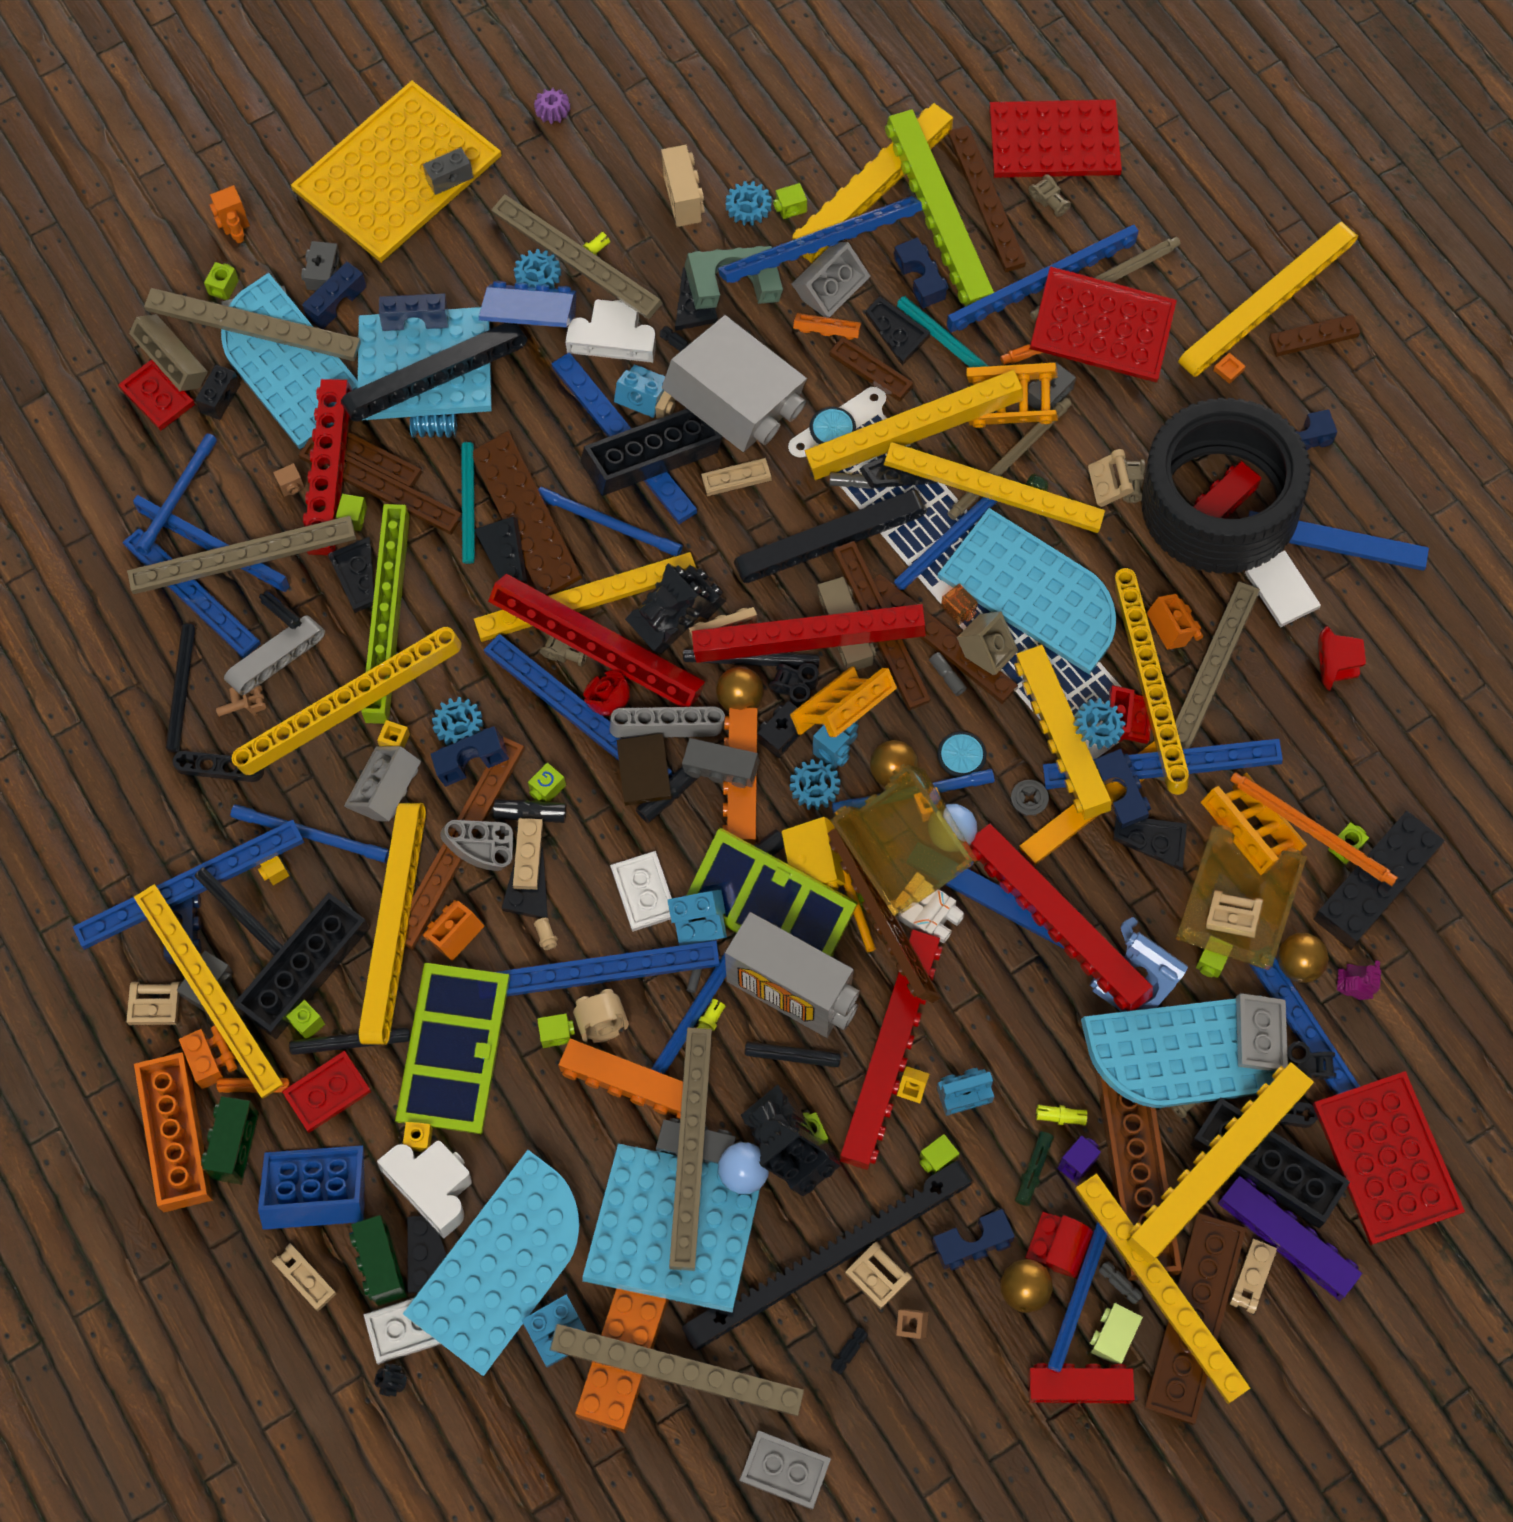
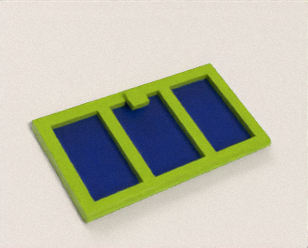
(772, 891)
(453, 1048)

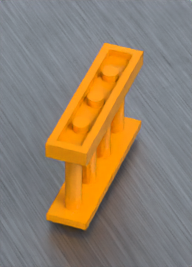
(1043, 371)
(843, 701)
(1246, 837)

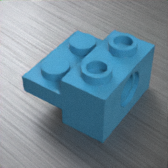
(639, 390)
(834, 749)
(696, 906)
(952, 1091)
(542, 1325)

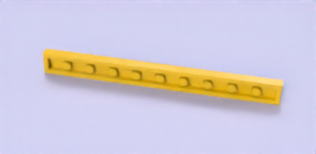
(994, 487)
(587, 595)
(208, 991)
(1164, 1292)

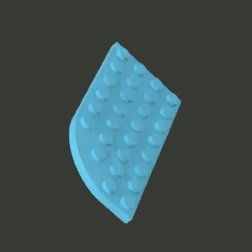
(278, 373)
(1035, 589)
(1172, 1054)
(500, 1265)

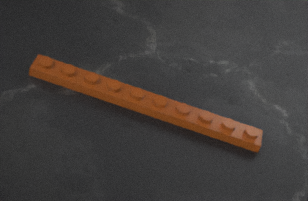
(446, 862)

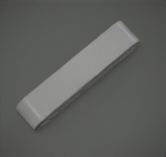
(274, 655)
(675, 715)

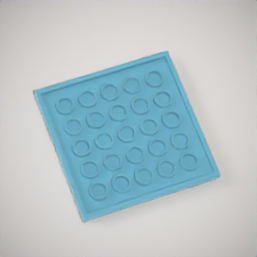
(392, 350)
(636, 1232)

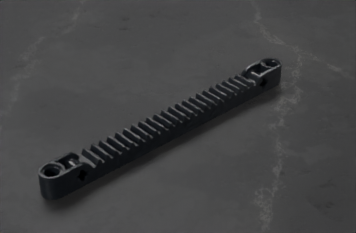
(951, 1180)

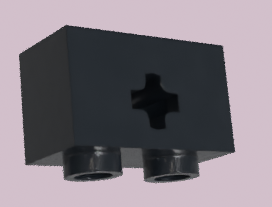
(217, 392)
(779, 740)

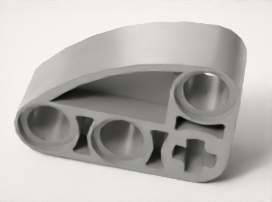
(480, 851)

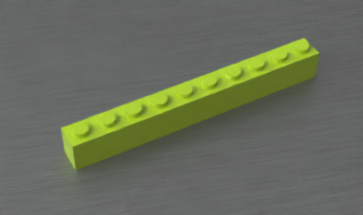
(938, 207)
(387, 600)

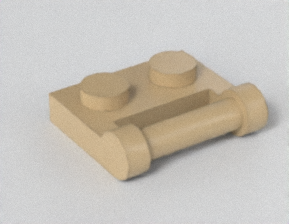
(1104, 478)
(1234, 919)
(153, 1010)
(872, 1281)

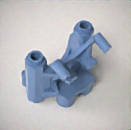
(1162, 967)

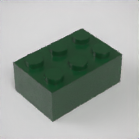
(230, 1140)
(377, 1260)

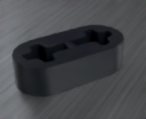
(1298, 1120)

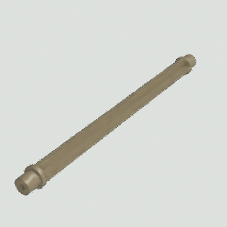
(1133, 264)
(999, 468)

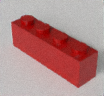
(1229, 493)
(1081, 1385)

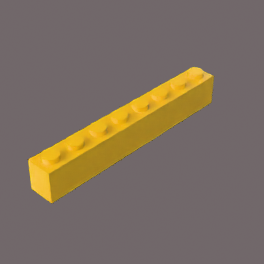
(1057, 722)

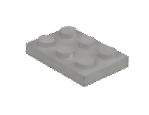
(1261, 1032)
(785, 1470)

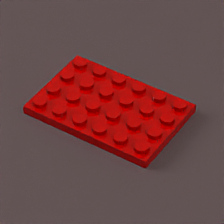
(1055, 138)
(1103, 324)
(1388, 1158)

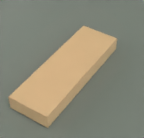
(736, 477)

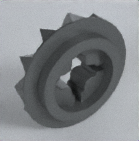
(1028, 788)

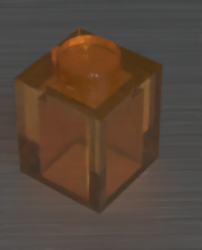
(959, 604)

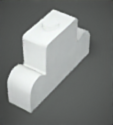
(612, 334)
(429, 1182)

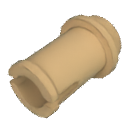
(545, 933)

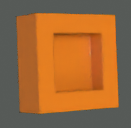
(1229, 368)

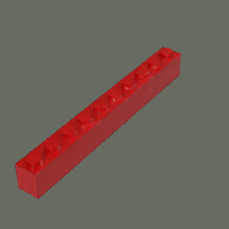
(809, 633)
(596, 641)
(1061, 920)
(887, 1061)

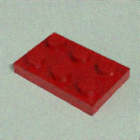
(156, 395)
(326, 1091)

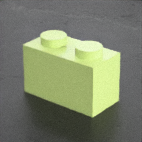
(1116, 1334)

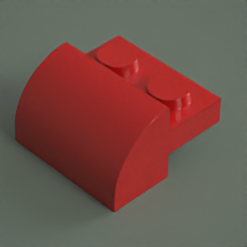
(1134, 714)
(1060, 1244)

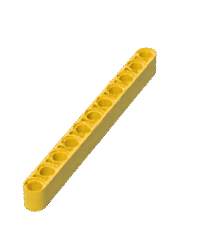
(1267, 299)
(1151, 688)
(335, 701)
(392, 924)

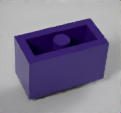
(1079, 1159)

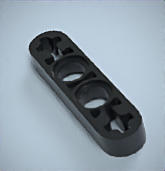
(217, 769)

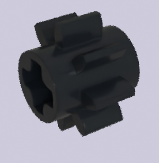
(390, 1380)

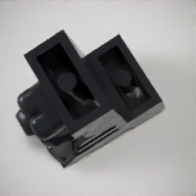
(675, 606)
(788, 1142)

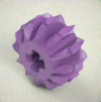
(552, 105)

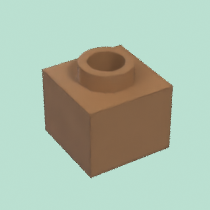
(289, 480)
(905, 1327)

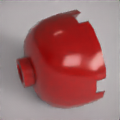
(607, 693)

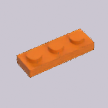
(827, 326)

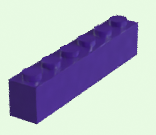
(1290, 1238)

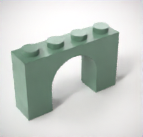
(703, 267)

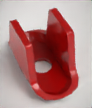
(1339, 657)

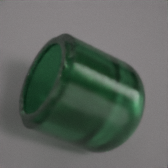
(1037, 482)

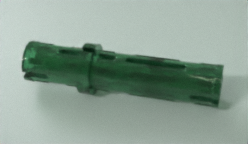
(1025, 1195)

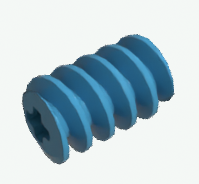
(433, 424)

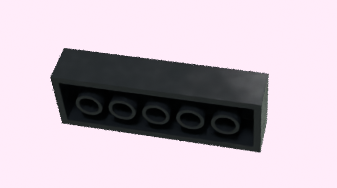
(649, 451)
(1365, 898)
(302, 965)
(1280, 1169)

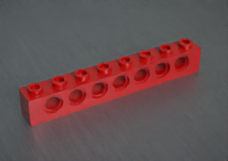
(328, 392)

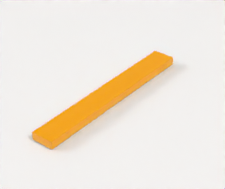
(1068, 824)

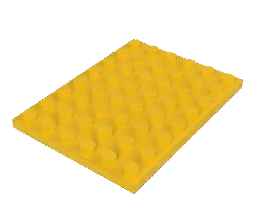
(376, 176)

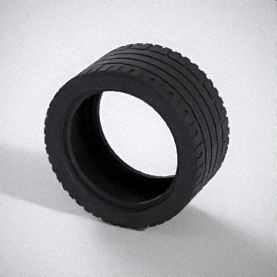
(1236, 430)

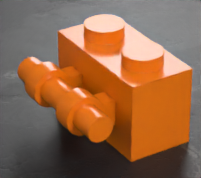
(229, 213)
(1174, 621)
(453, 929)
(201, 1057)

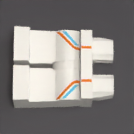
(931, 914)

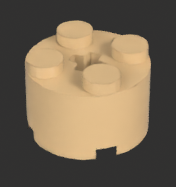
(600, 1016)

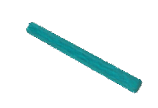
(940, 333)
(468, 539)

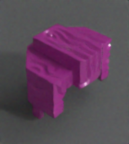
(1359, 981)

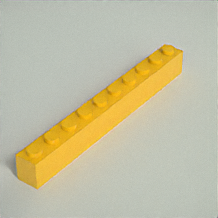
(873, 181)
(914, 424)
(1219, 1163)

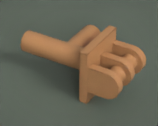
(247, 702)

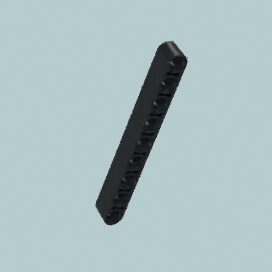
(433, 371)
(830, 535)

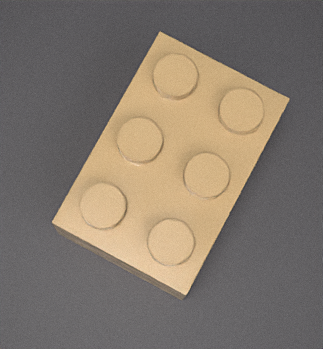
(682, 185)

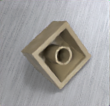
(988, 642)

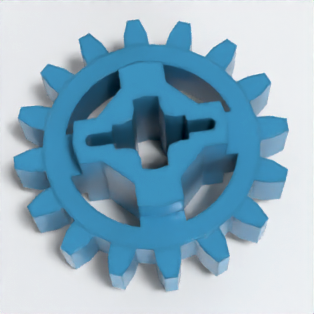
(748, 203)
(537, 269)
(454, 713)
(1107, 732)
(817, 794)

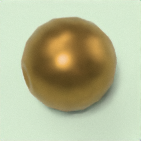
(739, 689)
(889, 757)
(1303, 957)
(1026, 1286)

